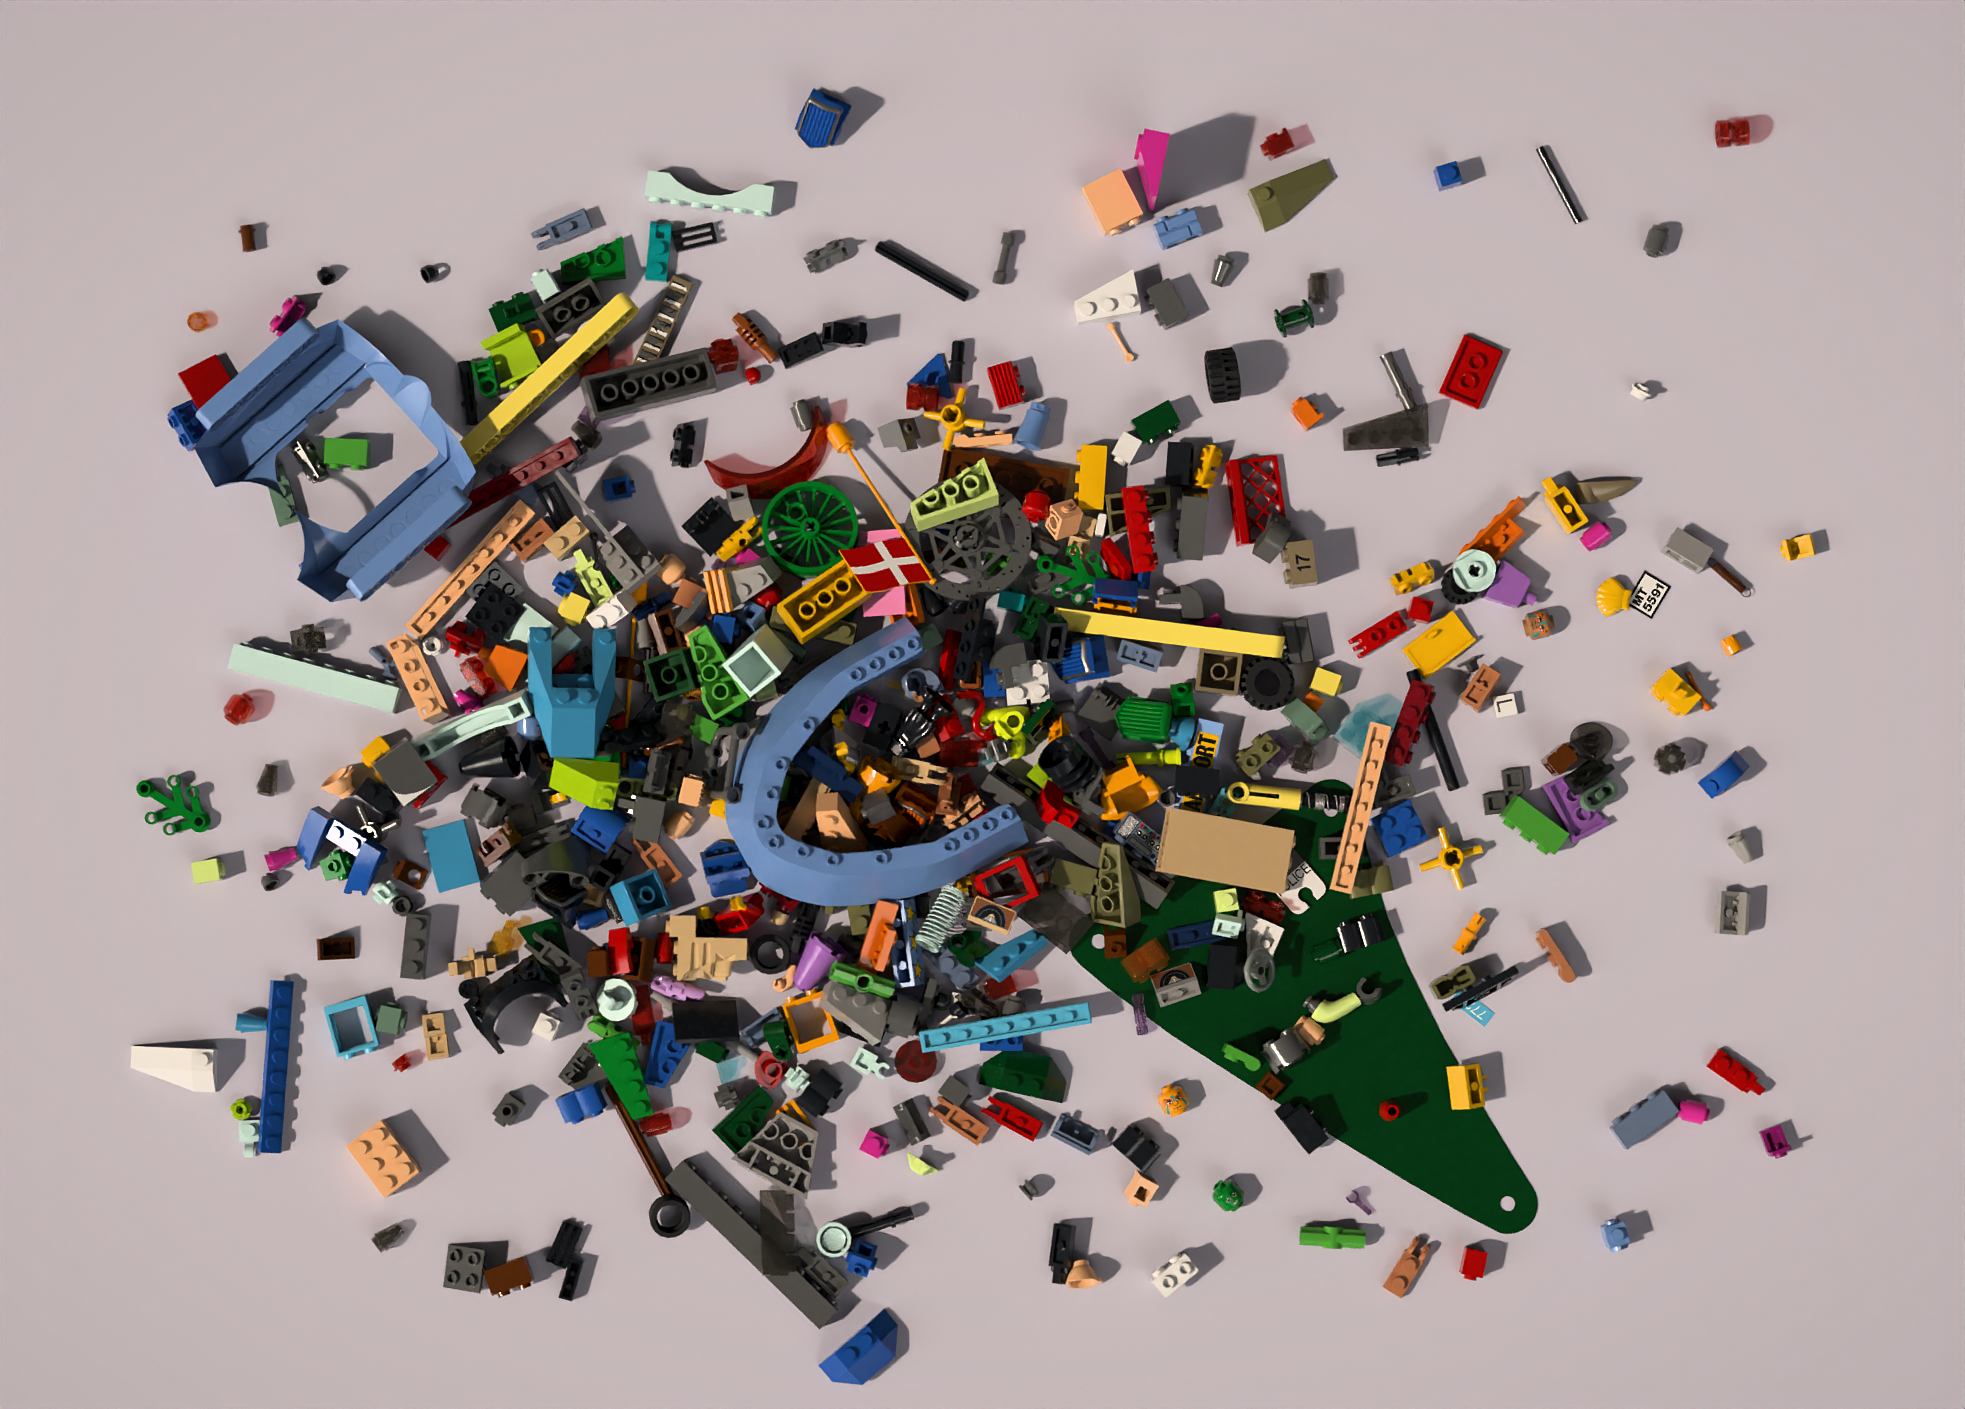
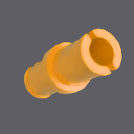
(1469, 933)

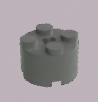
(485, 806)
(902, 1014)
(1285, 1050)

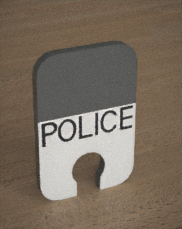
(1300, 876)

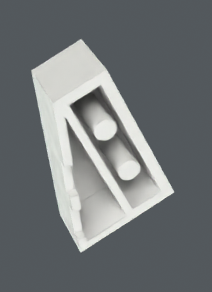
(1110, 301)

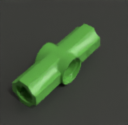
(874, 983)
(1332, 1237)

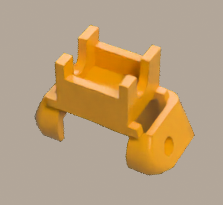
(1126, 791)

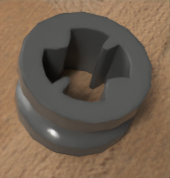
(1028, 1190)

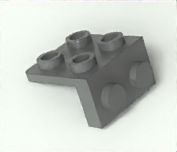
(1081, 796)

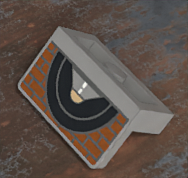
(1175, 984)

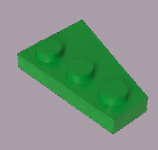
(600, 264)

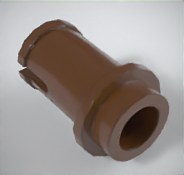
(247, 236)

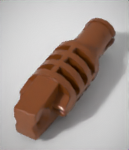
(754, 337)

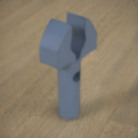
(385, 662)

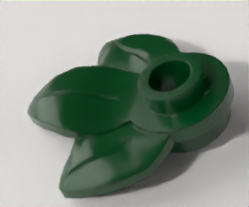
(971, 947)

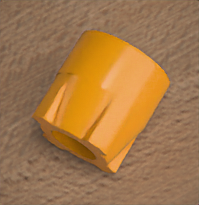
(1731, 645)

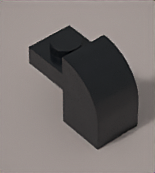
(844, 334)
(610, 867)

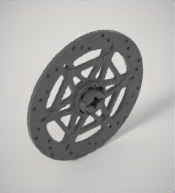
(967, 548)

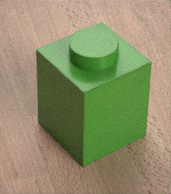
(704, 729)

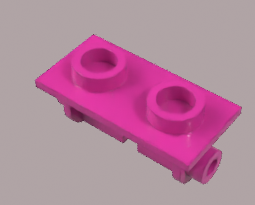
(290, 309)

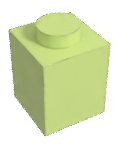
(208, 871)
(1226, 900)

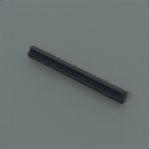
(922, 271)

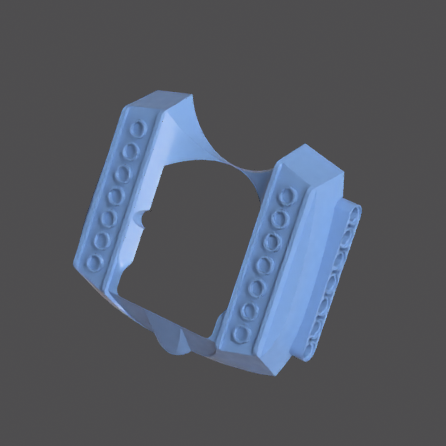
(273, 404)

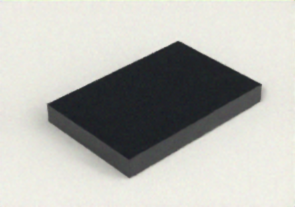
(705, 1021)

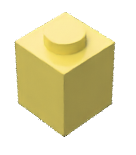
(1326, 682)

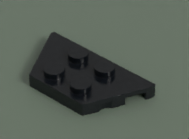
(1486, 987)

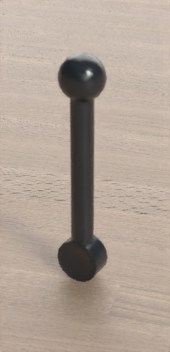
(596, 566)

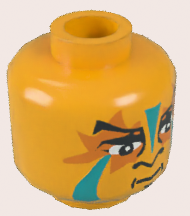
(1173, 1100)

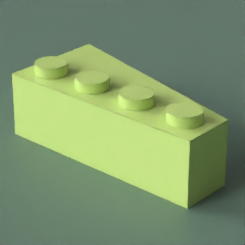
(956, 498)

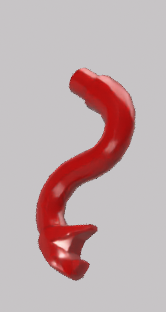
(974, 694)

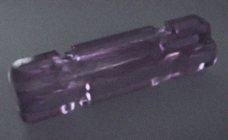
(1139, 1014)

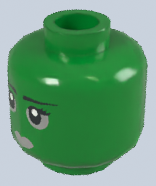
(1228, 1195)

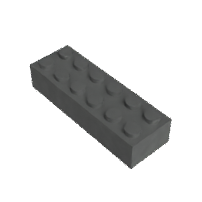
(648, 385)

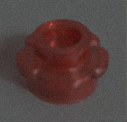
(401, 1063)

